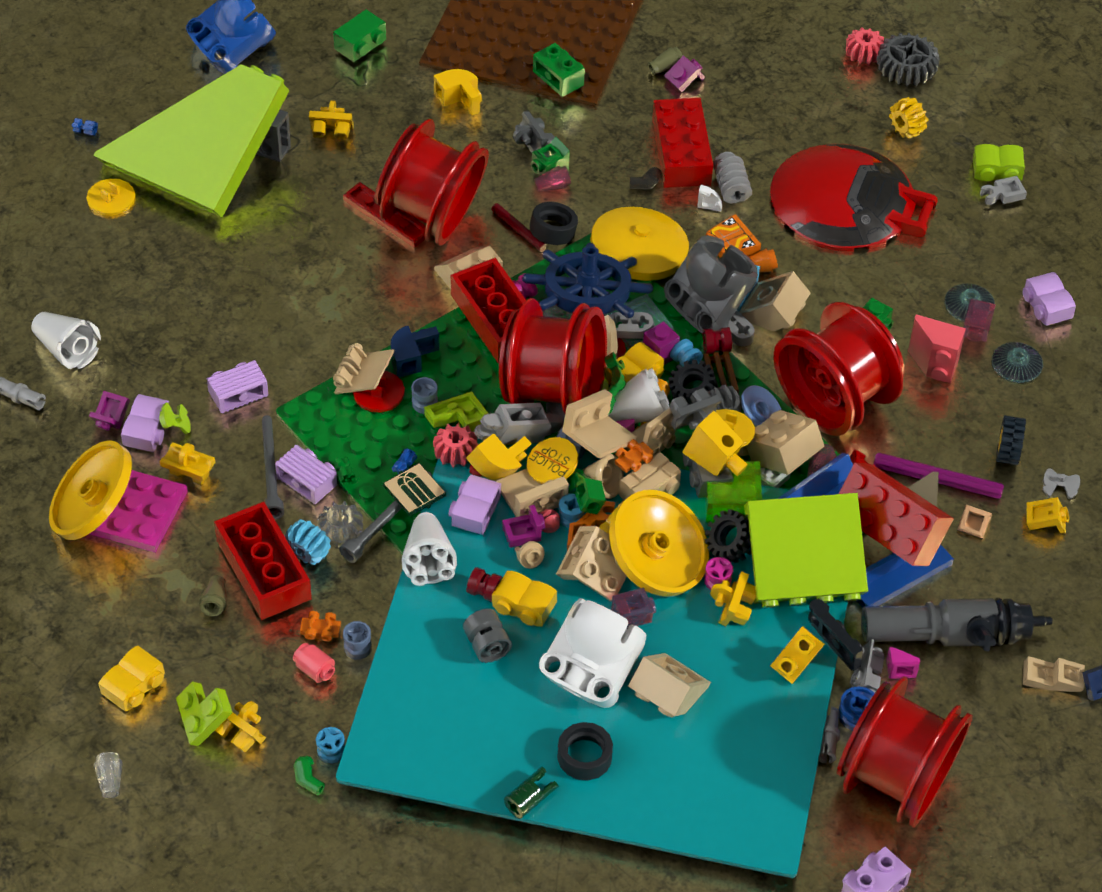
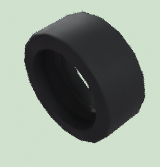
(555, 212)
(589, 732)

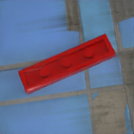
(399, 224)

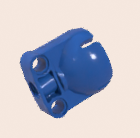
(225, 34)

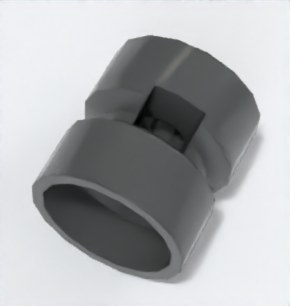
(487, 635)

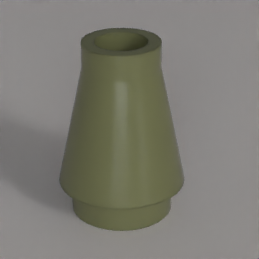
(665, 60)
(214, 597)

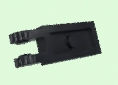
(835, 635)

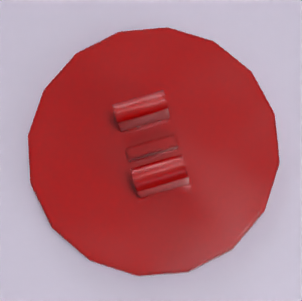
(384, 397)

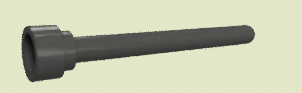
(272, 501)
(353, 548)

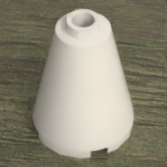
(67, 338)

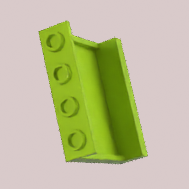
(807, 549)

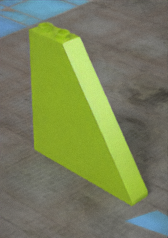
(204, 140)

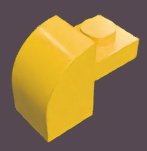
(458, 86)
(495, 460)

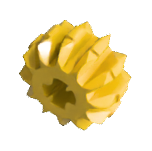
(908, 117)

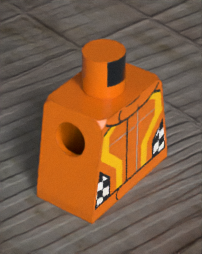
(735, 233)

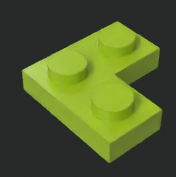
(462, 408)
(200, 713)

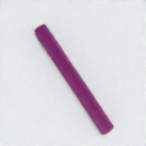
(945, 477)

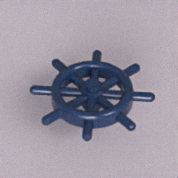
(588, 279)

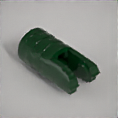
(528, 794)

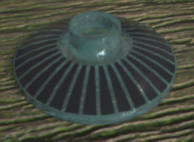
(959, 297)
(1017, 362)

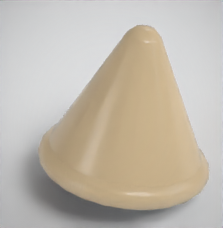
(607, 472)

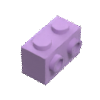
(878, 874)

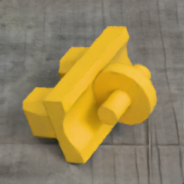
(331, 118)
(188, 462)
(731, 597)
(797, 655)
(247, 733)

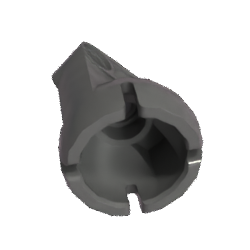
(709, 287)

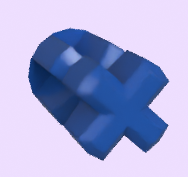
(89, 127)
(405, 460)

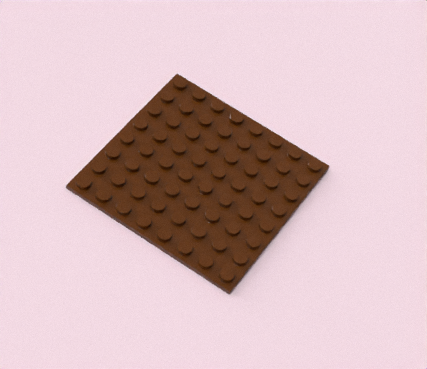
(501, 36)

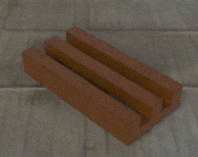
(717, 359)

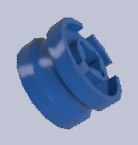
(849, 704)

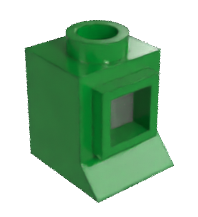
(550, 157)

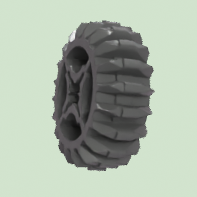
(908, 59)

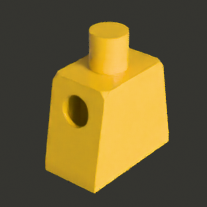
(715, 446)

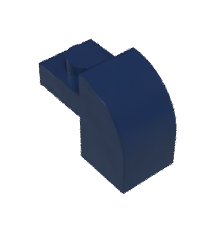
(409, 348)

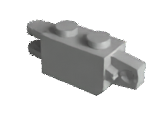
(518, 420)

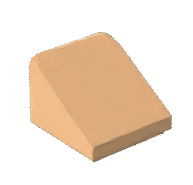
(974, 521)

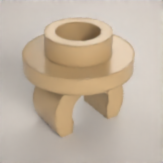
(530, 554)

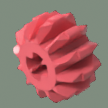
(864, 45)
(454, 444)

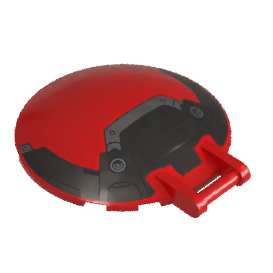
(847, 198)

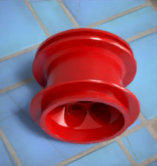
(430, 181)
(552, 356)
(839, 367)
(902, 750)

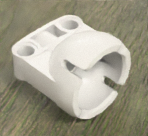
(593, 652)

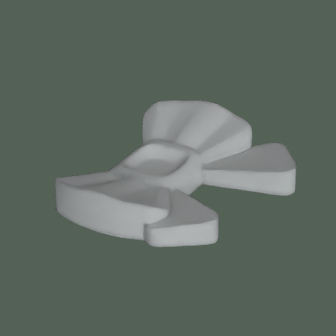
(1052, 479)

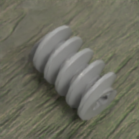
(732, 178)

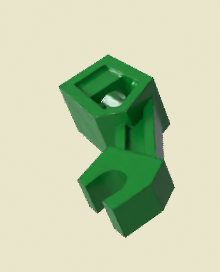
(587, 490)

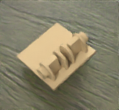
(360, 370)

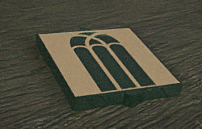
(414, 489)

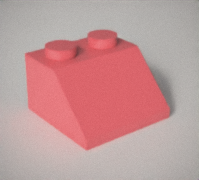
(936, 347)

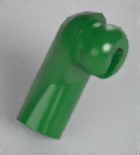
(304, 776)

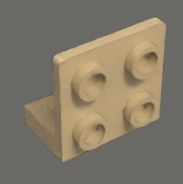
(592, 428)
(657, 433)
(522, 491)
(593, 562)

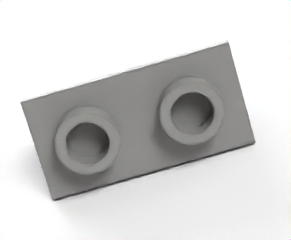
(871, 662)

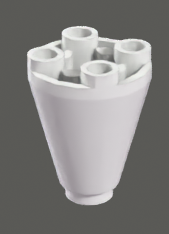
(640, 399)
(428, 552)

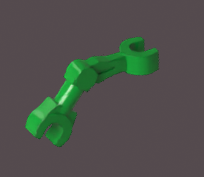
(617, 380)

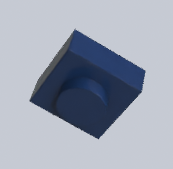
(1093, 682)

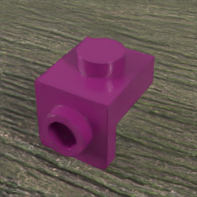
(684, 73)
(110, 411)
(524, 528)

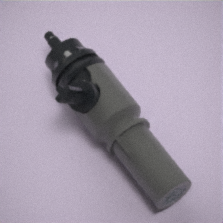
(953, 622)

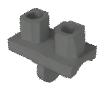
(531, 132)
(694, 413)

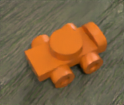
(634, 457)
(320, 628)

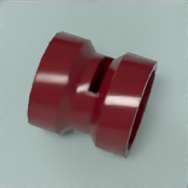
(717, 340)
(482, 583)

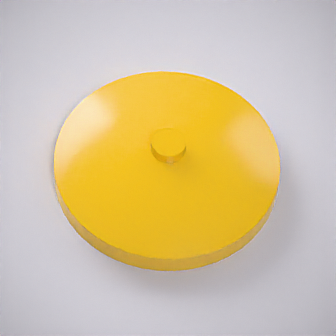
(644, 234)
(90, 490)
(658, 543)

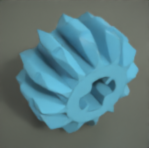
(308, 541)

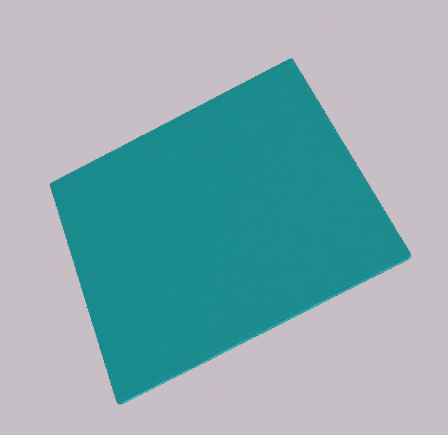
(706, 785)

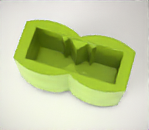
(998, 162)

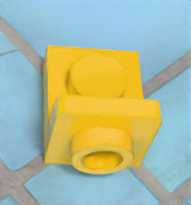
(1047, 514)

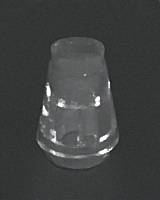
(108, 772)

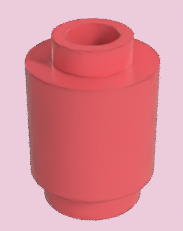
(314, 662)

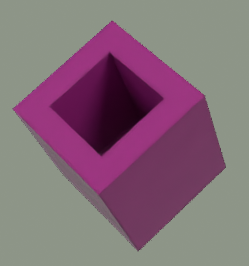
(661, 340)

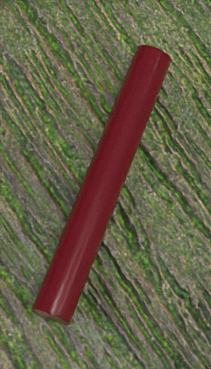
(518, 227)

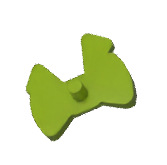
(168, 418)

